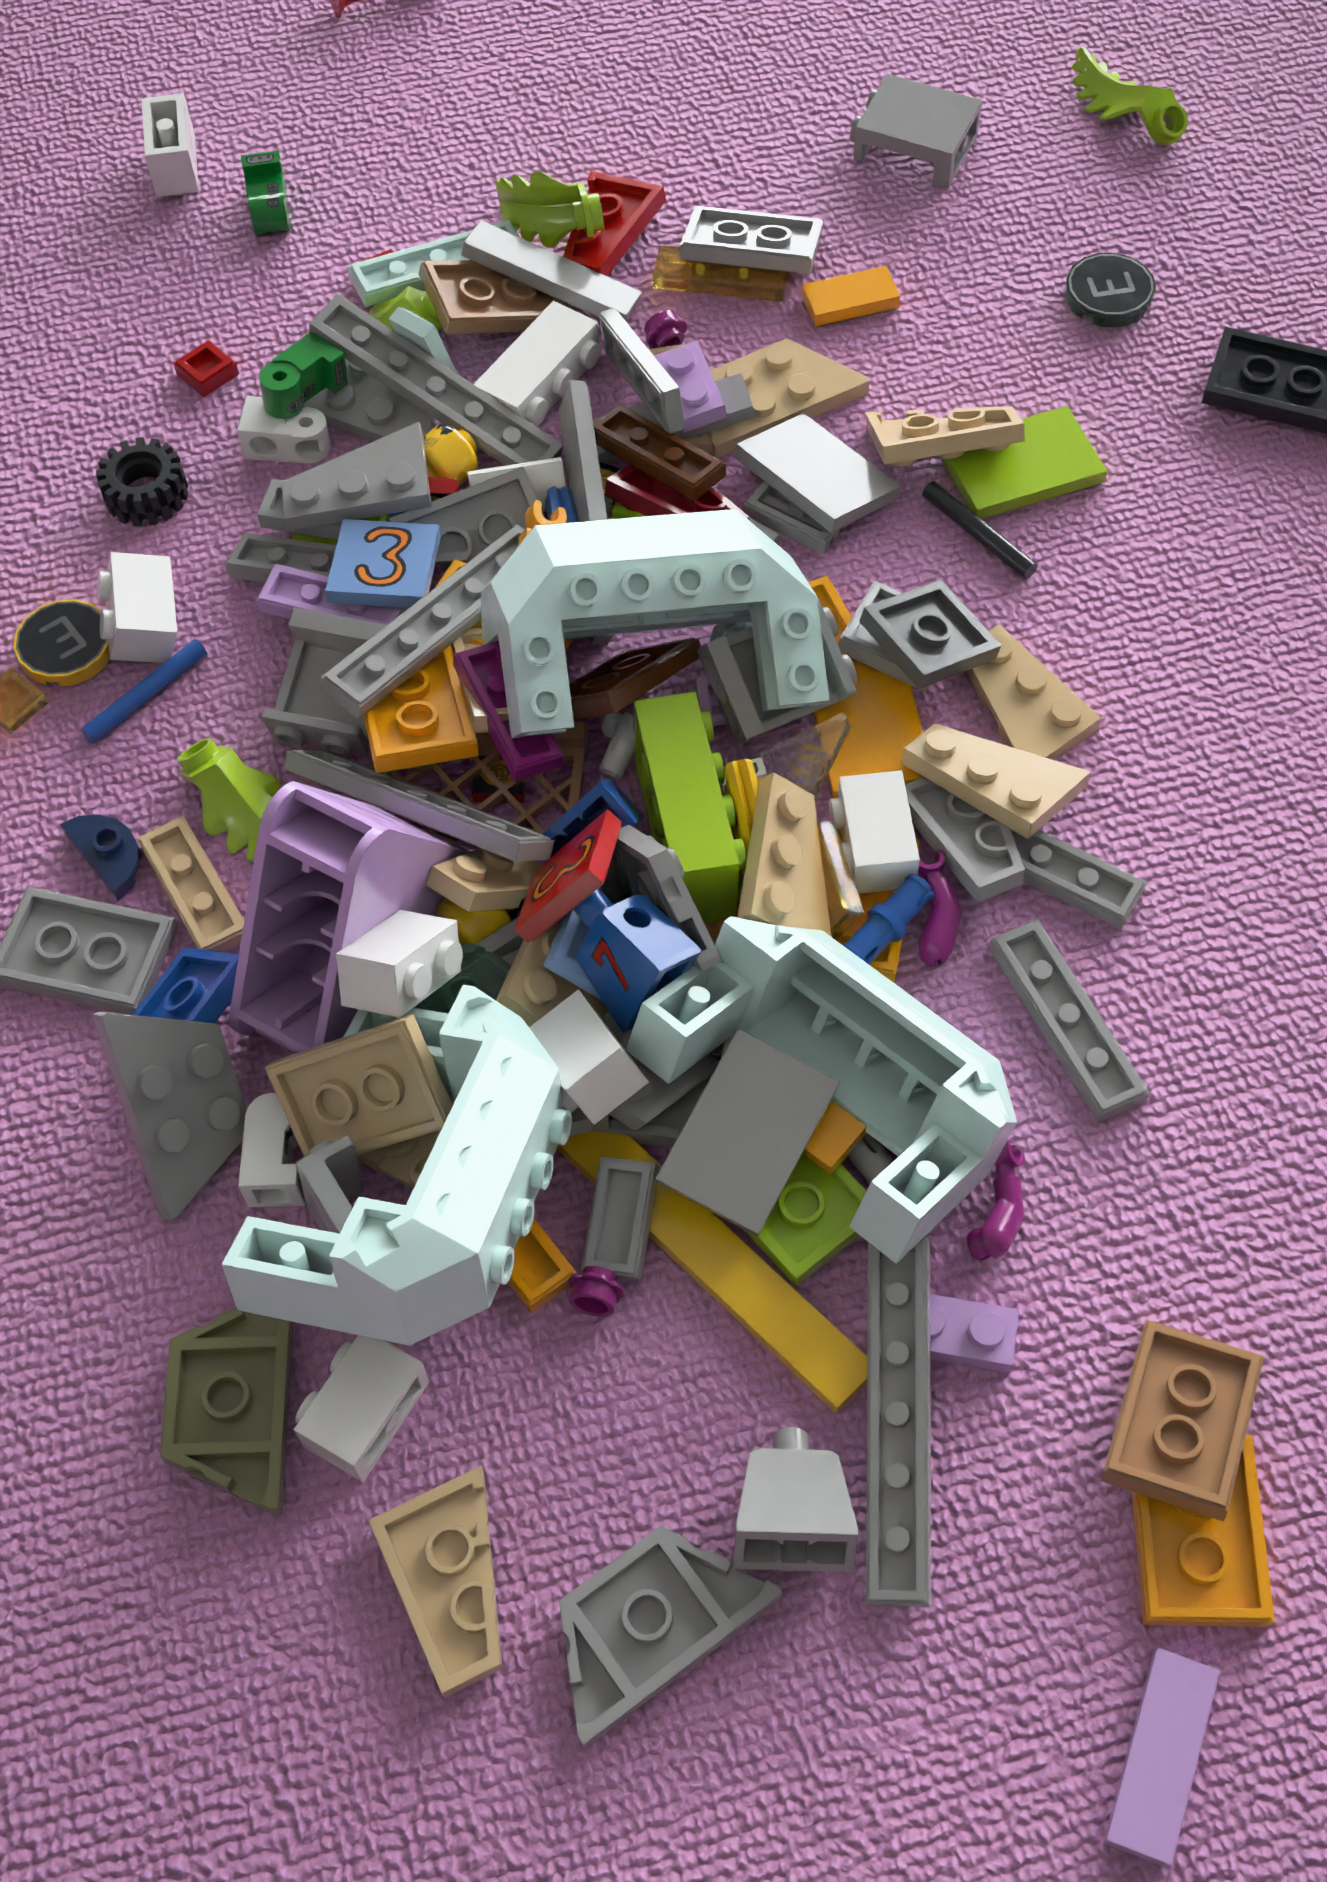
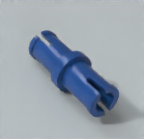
(889, 920)

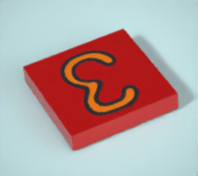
(568, 877)

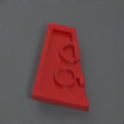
(626, 212)

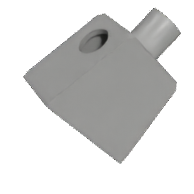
(795, 1509)

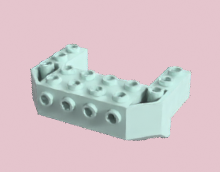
(897, 1063)
(443, 1254)

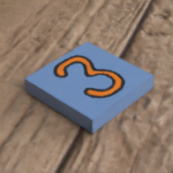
(382, 563)

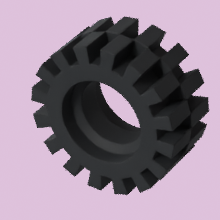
(136, 463)

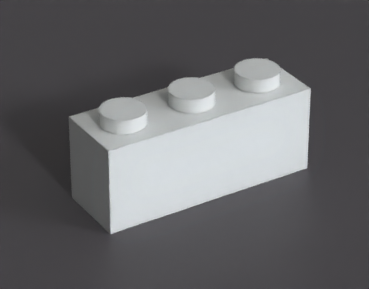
(542, 362)

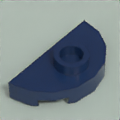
(107, 848)

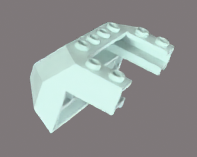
(647, 579)

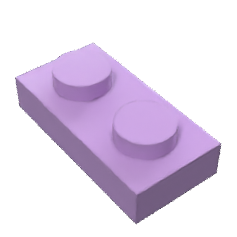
(697, 388)
(972, 1333)

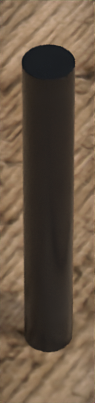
(980, 530)

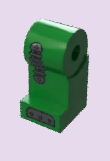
(266, 191)
(300, 375)

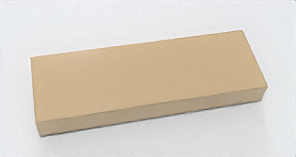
(193, 886)

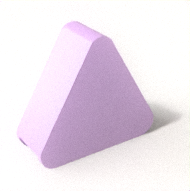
(316, 885)

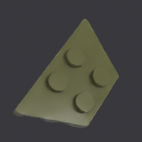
(231, 1405)

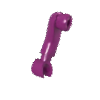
(944, 916)
(1007, 1213)

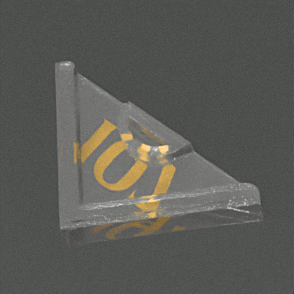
(808, 755)

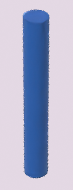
(143, 691)

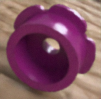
(665, 329)
(595, 1291)

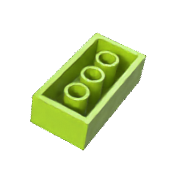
(685, 799)

